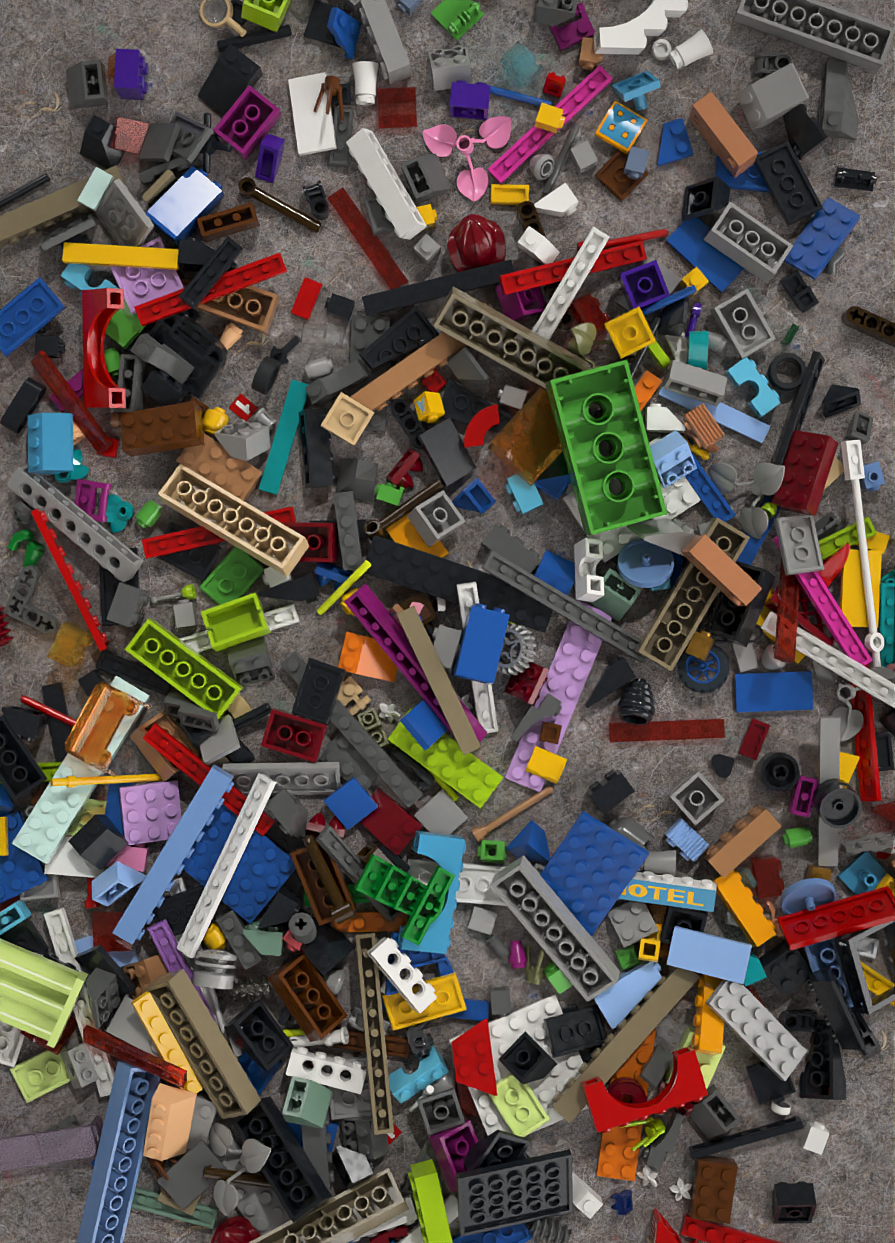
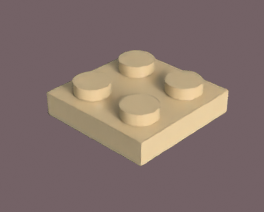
(347, 419)

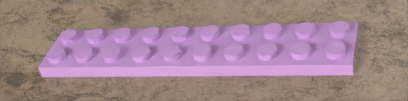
(565, 682)

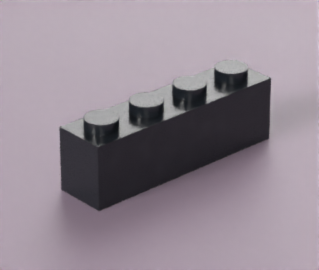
(316, 449)

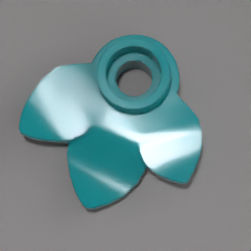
(79, 472)
(115, 515)

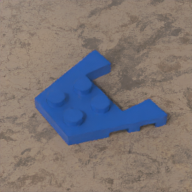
(419, 959)

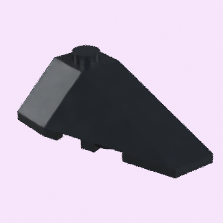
(803, 132)
(327, 948)
(824, 1067)

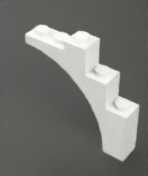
(631, 36)

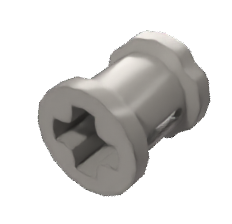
(263, 418)

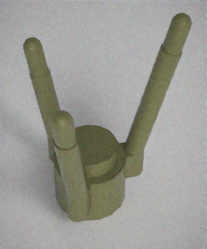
(535, 973)

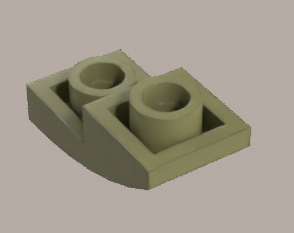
(371, 722)

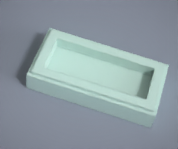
(95, 189)

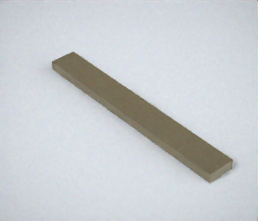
(438, 680)

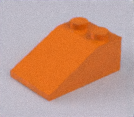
(366, 657)

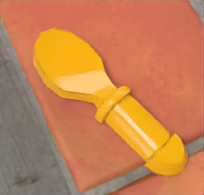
(696, 450)

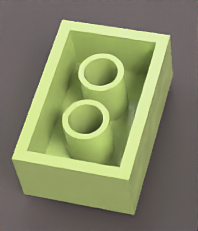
(707, 1062)

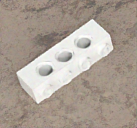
(379, 955)
(333, 1079)

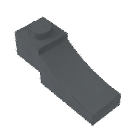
(162, 357)
(332, 385)
(179, 706)
(548, 707)
(655, 1152)

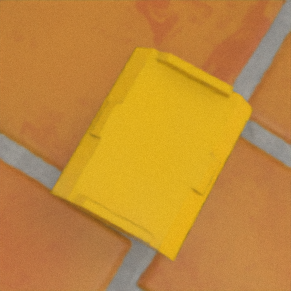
(546, 765)

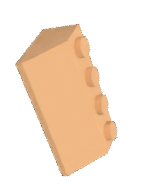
(169, 1122)

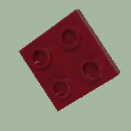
(528, 683)

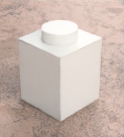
(814, 1137)

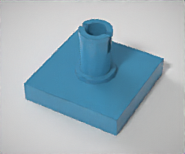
(636, 87)
(862, 874)

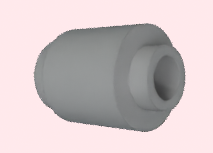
(319, 368)

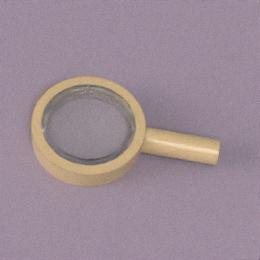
(219, 14)

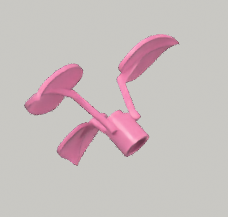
(442, 139)

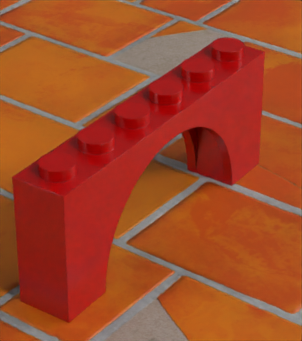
(97, 311)
(684, 1086)

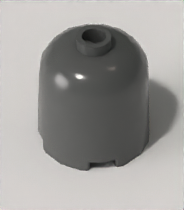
(632, 831)

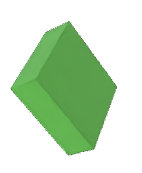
(627, 957)

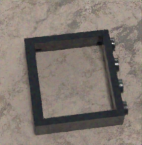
(854, 973)

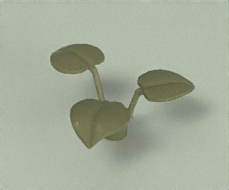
(583, 340)

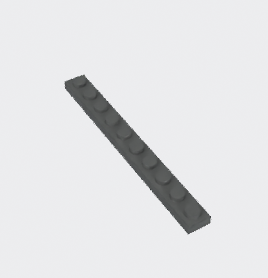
(562, 604)
(362, 740)

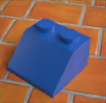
(556, 572)

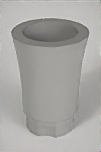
(660, 862)

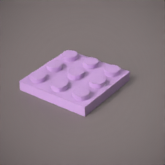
(146, 283)
(150, 811)

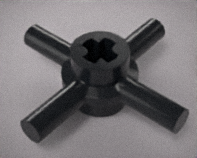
(211, 145)

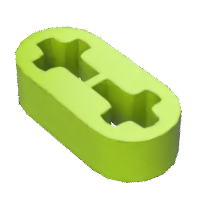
(658, 355)

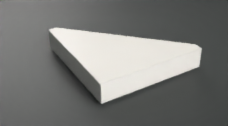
(678, 347)

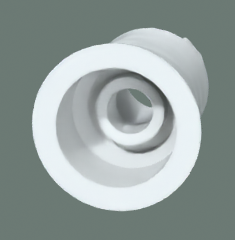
(691, 50)
(365, 82)

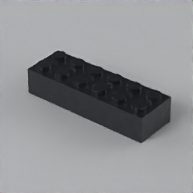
(287, 1166)

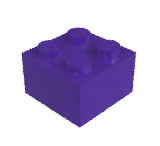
(130, 74)
(469, 100)
(643, 285)

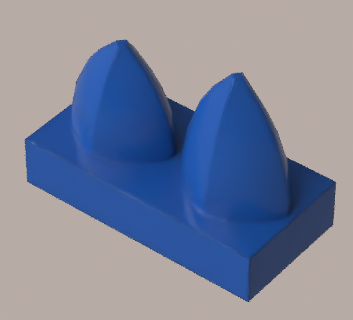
(326, 572)

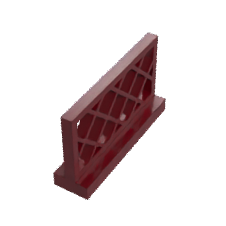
(803, 622)

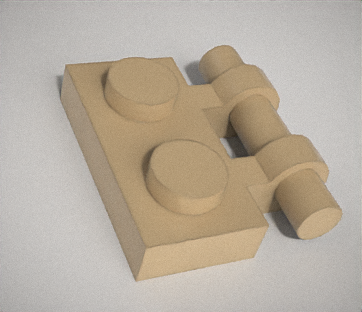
(349, 691)

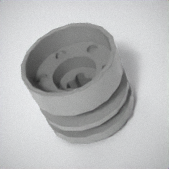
(214, 969)

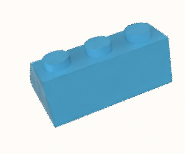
(50, 443)

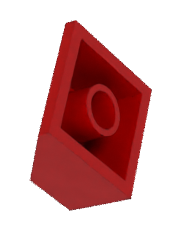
(662, 1231)

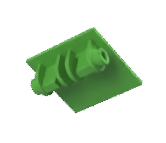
(457, 16)

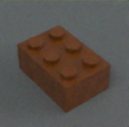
(713, 1189)

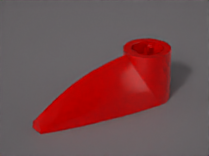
(834, 564)

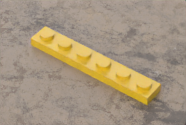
(163, 1038)

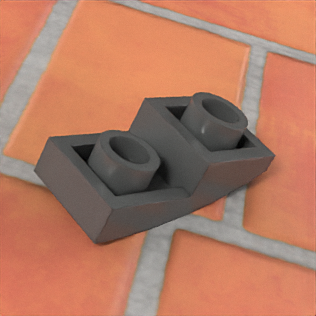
(656, 1066)

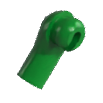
(18, 537)

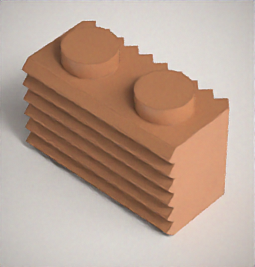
(703, 427)

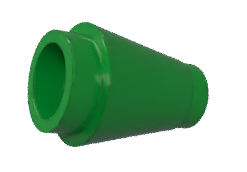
(33, 553)

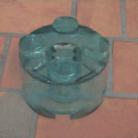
(522, 64)

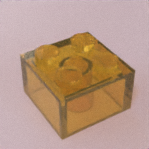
(70, 644)

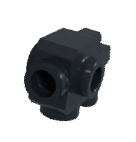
(419, 1041)

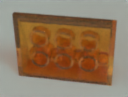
(529, 439)

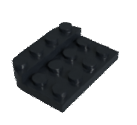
(194, 346)

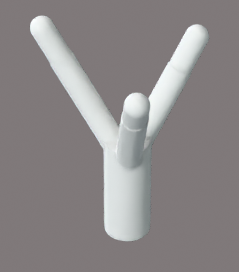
(426, 1092)

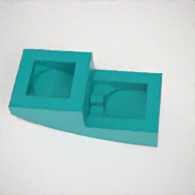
(698, 349)

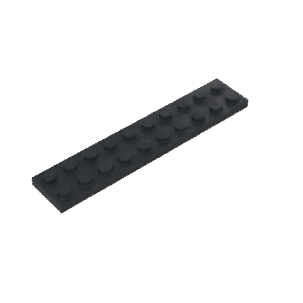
(440, 579)

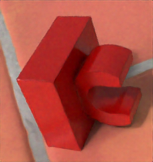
(554, 85)

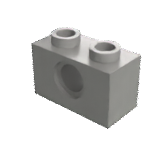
(79, 1065)

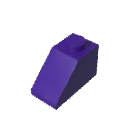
(269, 157)

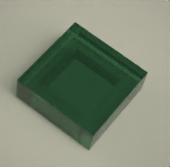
(789, 335)

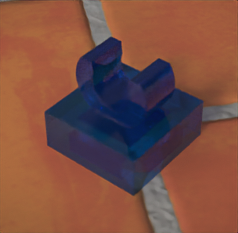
(624, 1202)

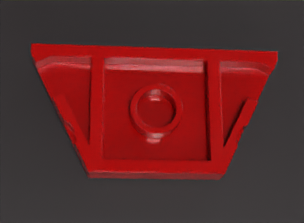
(474, 1059)

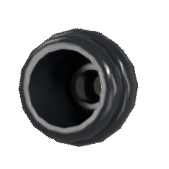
(636, 703)

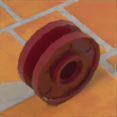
(627, 1086)

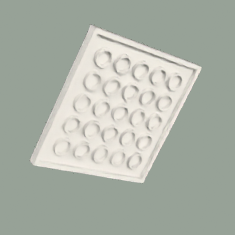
(503, 1034)

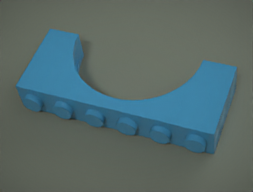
(447, 853)

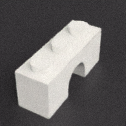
(587, 584)

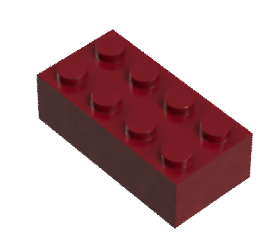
(805, 472)

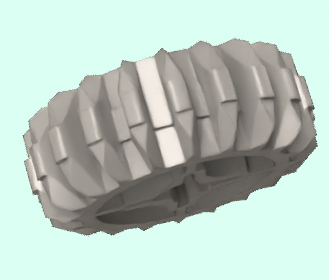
(518, 651)

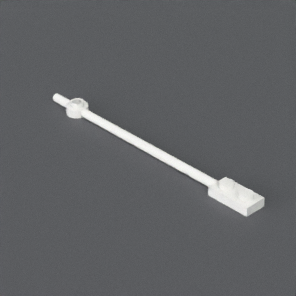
(854, 471)

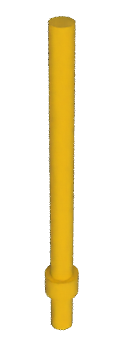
(72, 781)

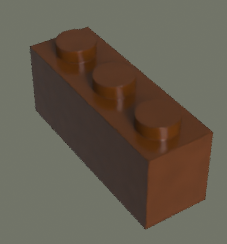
(228, 222)

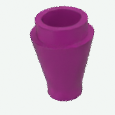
(517, 955)

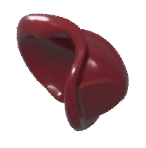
(476, 243)
(235, 1230)

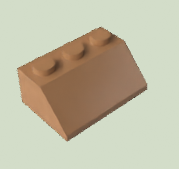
(160, 763)

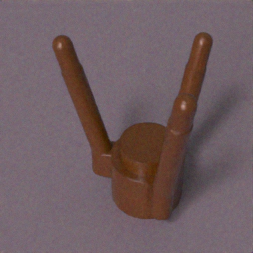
(331, 88)
(158, 1165)

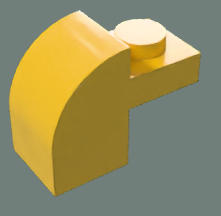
(650, 946)

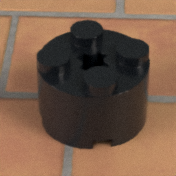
(778, 782)

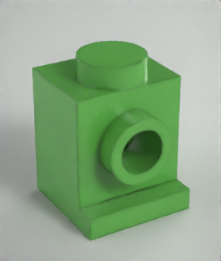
(389, 493)
(498, 846)
(557, 977)

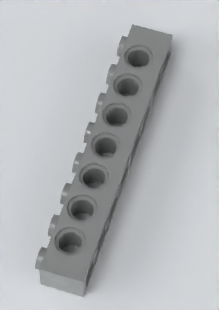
(84, 524)

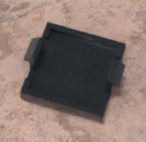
(767, 1084)

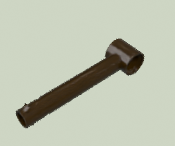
(278, 205)
(401, 510)
(342, 909)
(245, 1178)

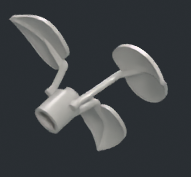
(767, 481)
(850, 720)
(253, 1158)

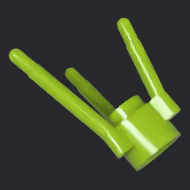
(653, 1130)

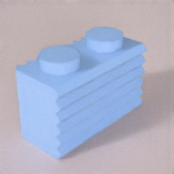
(686, 839)

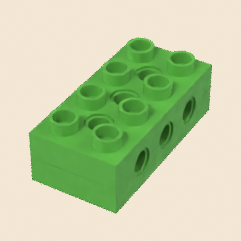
(630, 453)

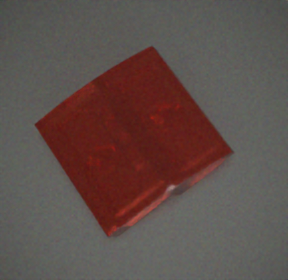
(397, 107)
(103, 926)

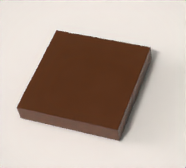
(614, 180)

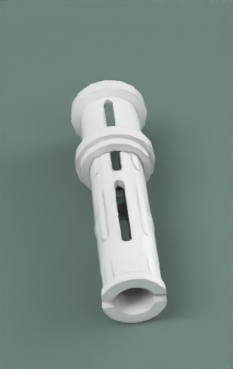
(333, 1037)

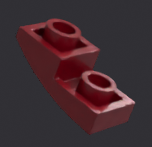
(383, 1236)

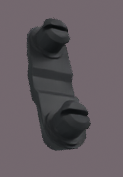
(426, 779)

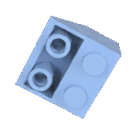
(672, 458)
(115, 883)

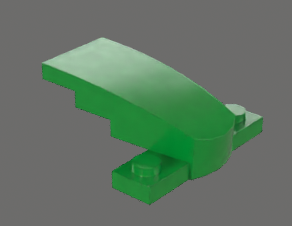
(406, 894)

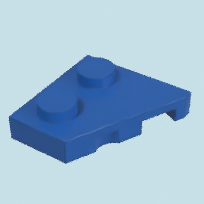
(345, 30)
(674, 143)

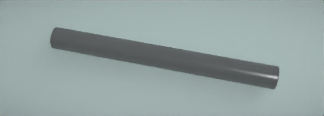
(561, 158)

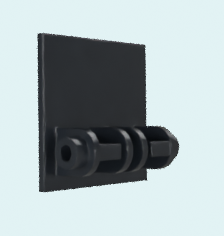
(318, 21)

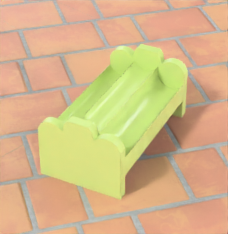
(37, 992)

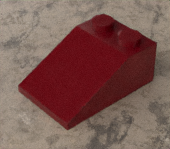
(321, 539)
(294, 735)
(391, 822)

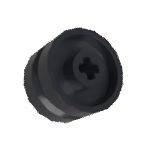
(837, 803)

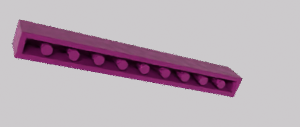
(396, 645)

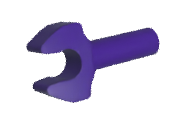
(695, 312)

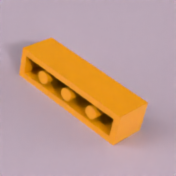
(744, 909)
(708, 1025)

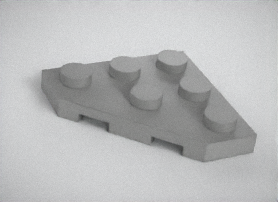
(873, 842)

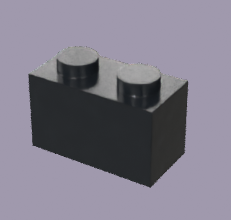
(164, 388)

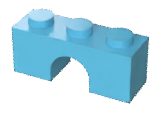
(78, 276)
(746, 372)
(407, 1085)

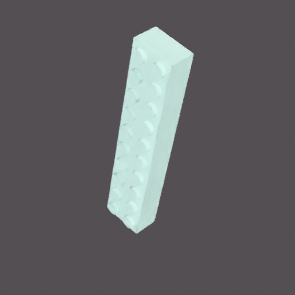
(62, 805)

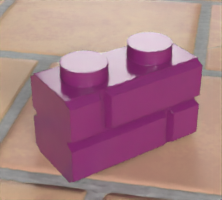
(801, 796)

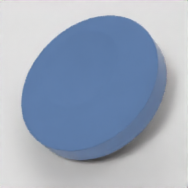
(645, 564)
(807, 895)

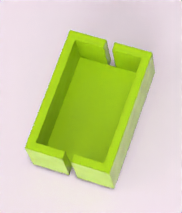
(235, 622)

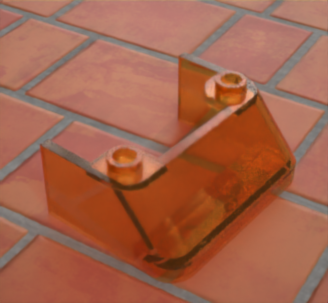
(99, 724)

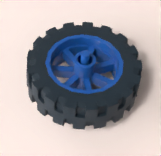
(711, 684)

